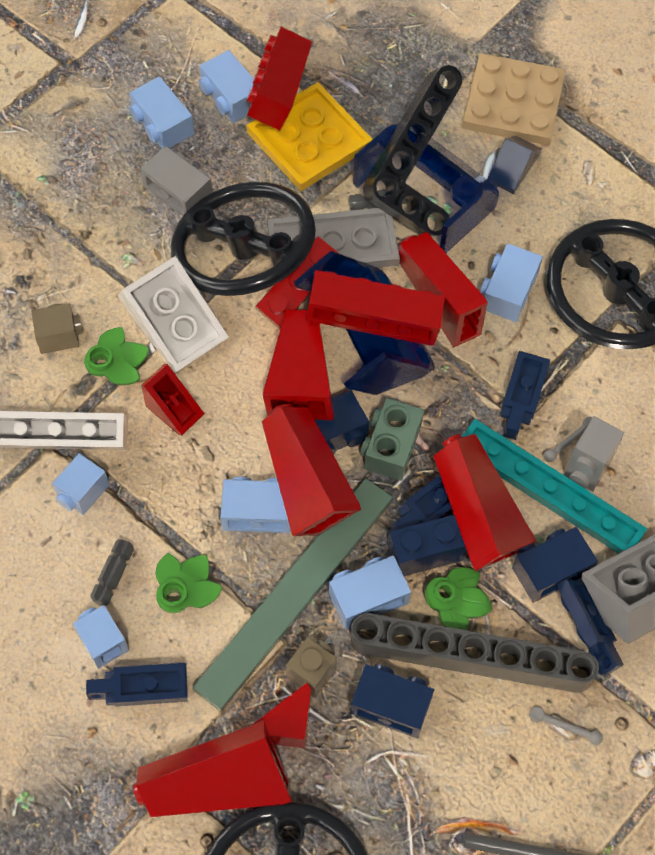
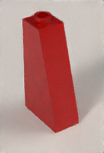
(435, 272)
(299, 368)
(307, 472)
(481, 503)
(215, 776)

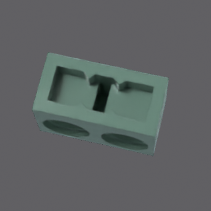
(396, 439)

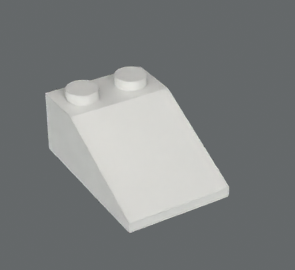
(173, 314)

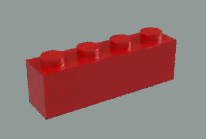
(278, 78)
(375, 308)

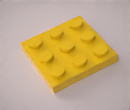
(313, 139)

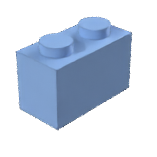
(227, 84)
(161, 113)
(511, 282)
(253, 506)
(372, 590)

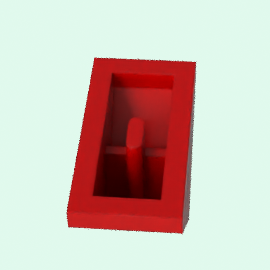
(170, 400)
(289, 719)

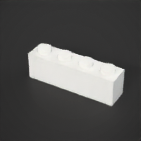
(63, 430)

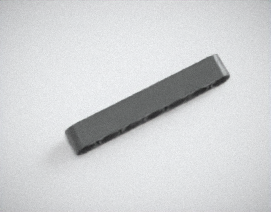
(489, 645)

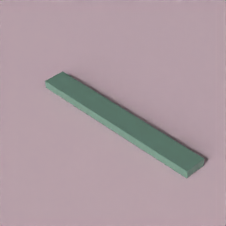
(289, 599)

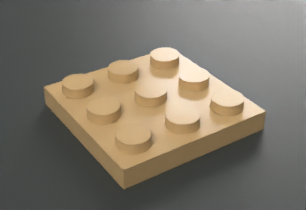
(514, 99)

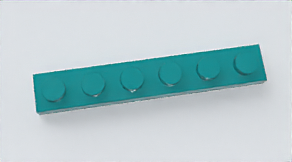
(558, 491)

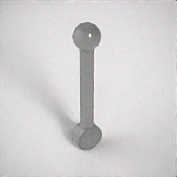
(551, 454)
(537, 715)

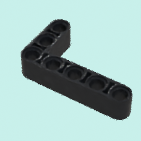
(410, 153)

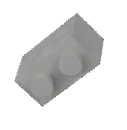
(175, 180)
(593, 453)

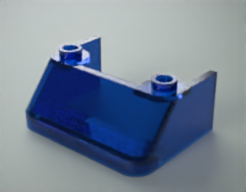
(467, 187)
(385, 359)

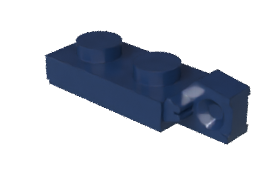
(523, 391)
(424, 506)
(590, 625)
(141, 685)

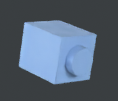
(80, 484)
(100, 636)

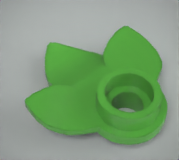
(120, 356)
(188, 580)
(463, 598)

